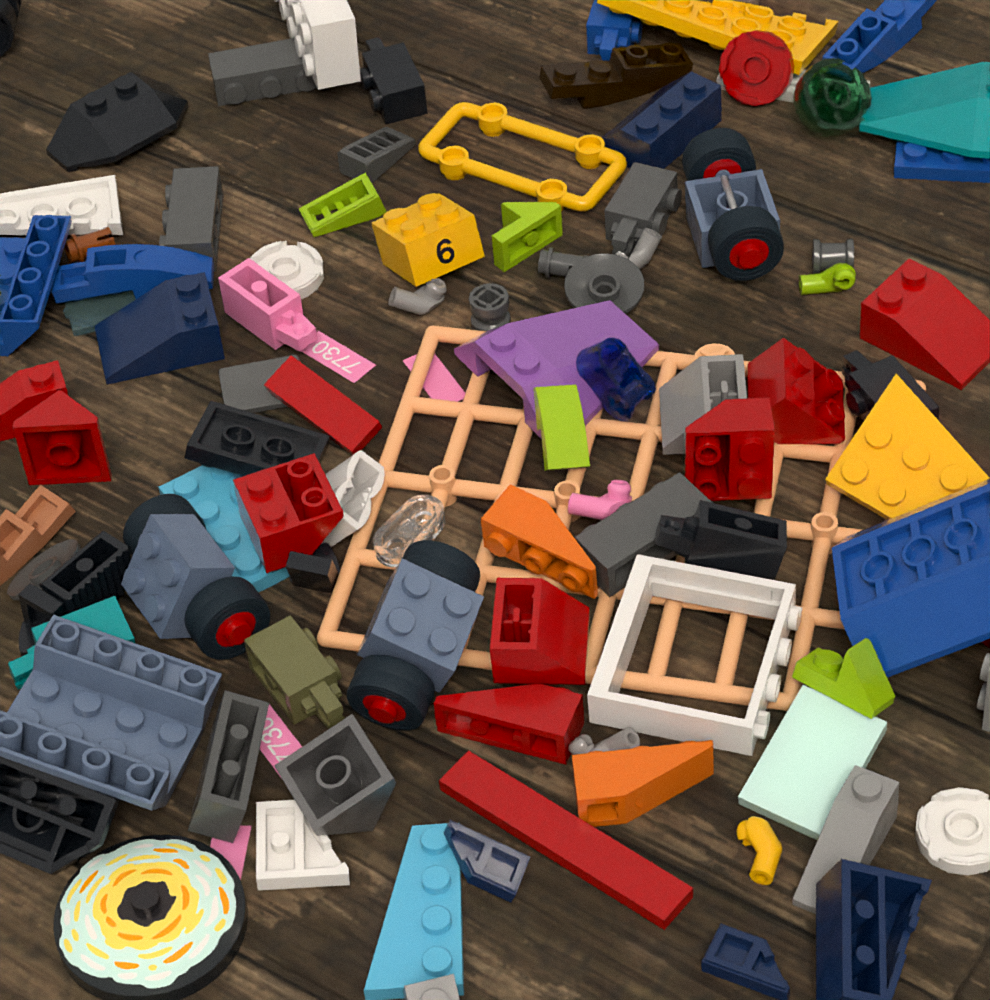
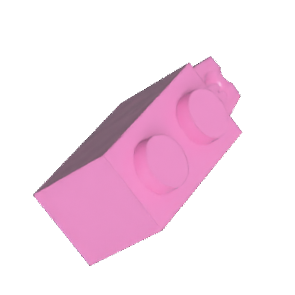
(266, 306)

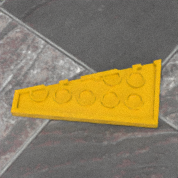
(727, 19)
(902, 457)

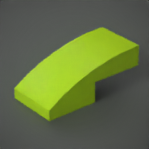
(561, 427)

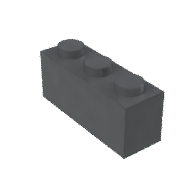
(258, 72)
(194, 211)
(632, 530)
(228, 767)

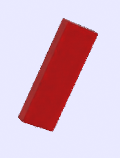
(323, 405)

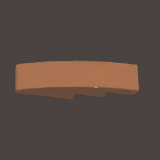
(30, 529)

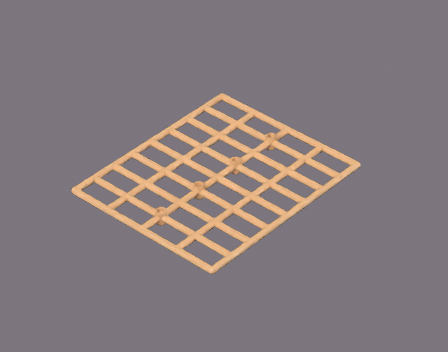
(441, 483)

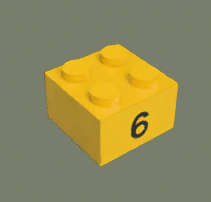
(427, 239)

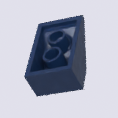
(161, 331)

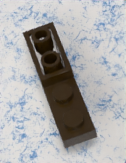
(625, 76)

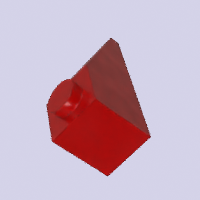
(25, 391)
(518, 718)

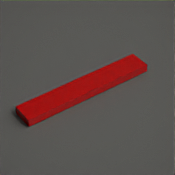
(567, 840)

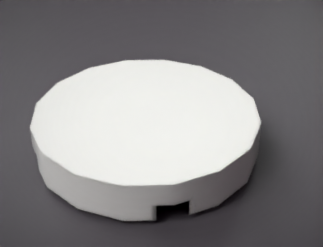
(294, 265)
(956, 831)

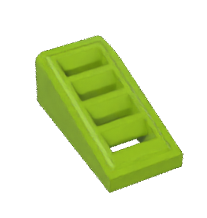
(360, 201)

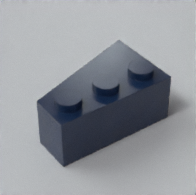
(864, 929)

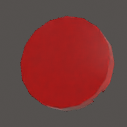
(756, 67)

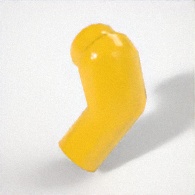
(768, 849)

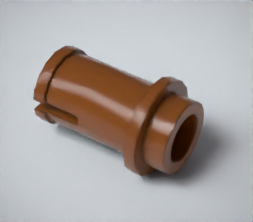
(77, 247)

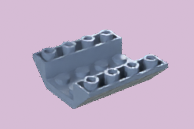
(108, 714)

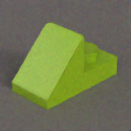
(525, 231)
(855, 681)

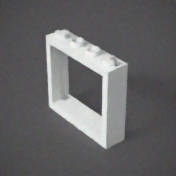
(707, 588)

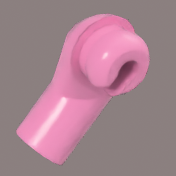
(601, 506)

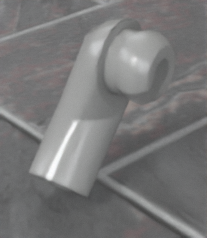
(644, 248)
(422, 300)
(622, 740)

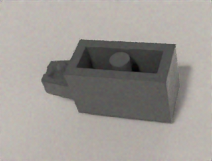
(641, 202)

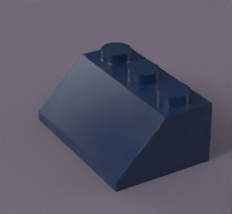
(667, 122)

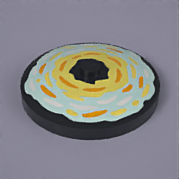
(150, 919)

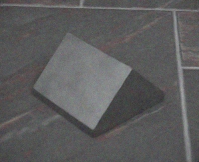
(338, 780)

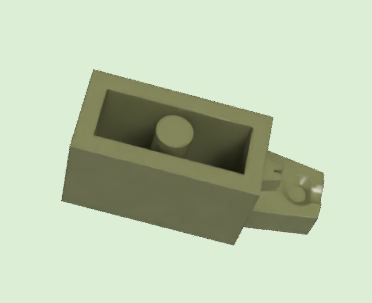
(296, 672)

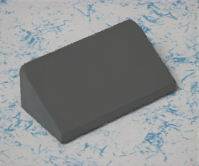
(245, 388)

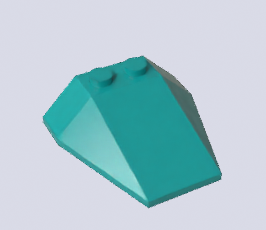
(936, 110)

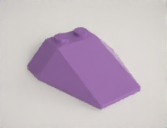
(546, 348)

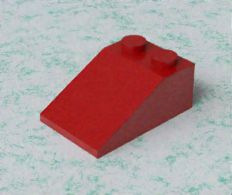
(927, 324)

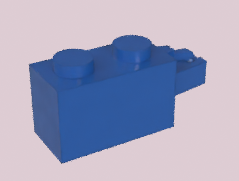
(610, 31)

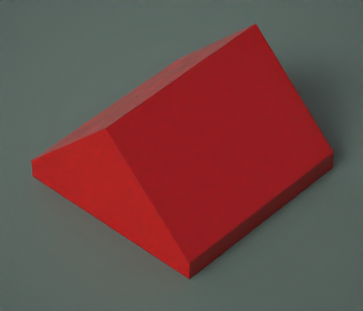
(61, 443)

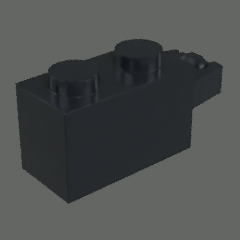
(392, 82)
(868, 382)
(726, 539)

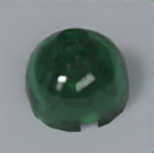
(831, 98)

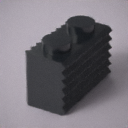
(90, 574)

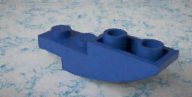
(879, 33)
(127, 268)

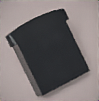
(314, 571)
(37, 609)

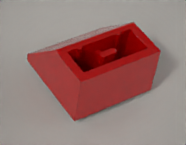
(802, 395)
(732, 450)
(287, 509)
(538, 634)

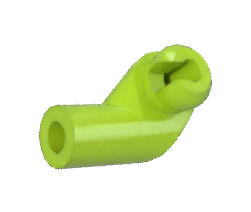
(834, 279)

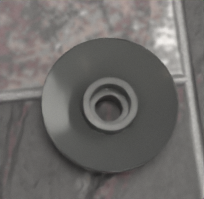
(604, 274)
(42, 566)

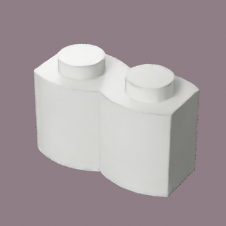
(354, 485)

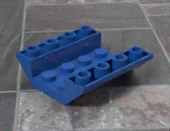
(27, 277)
(919, 580)

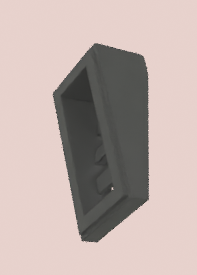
(370, 157)

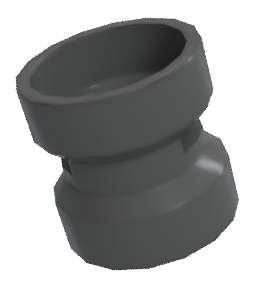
(490, 305)

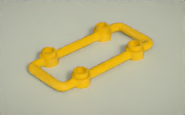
(493, 121)

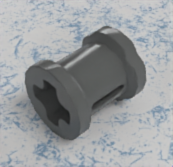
(828, 254)

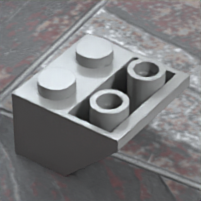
(696, 392)

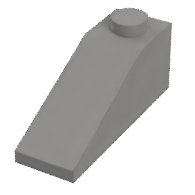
(852, 829)

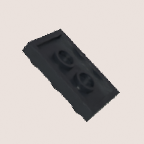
(248, 441)

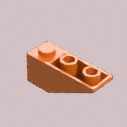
(535, 537)
(630, 782)

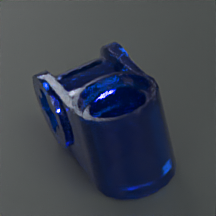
(615, 377)

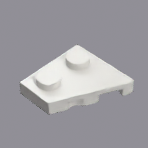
(291, 852)

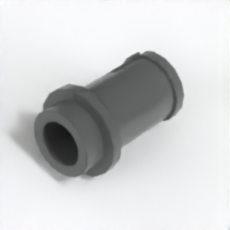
(556, 262)

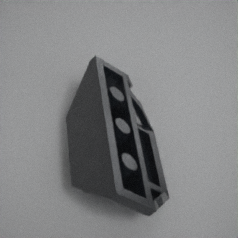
(115, 122)
(50, 818)

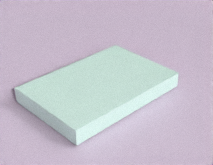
(810, 761)

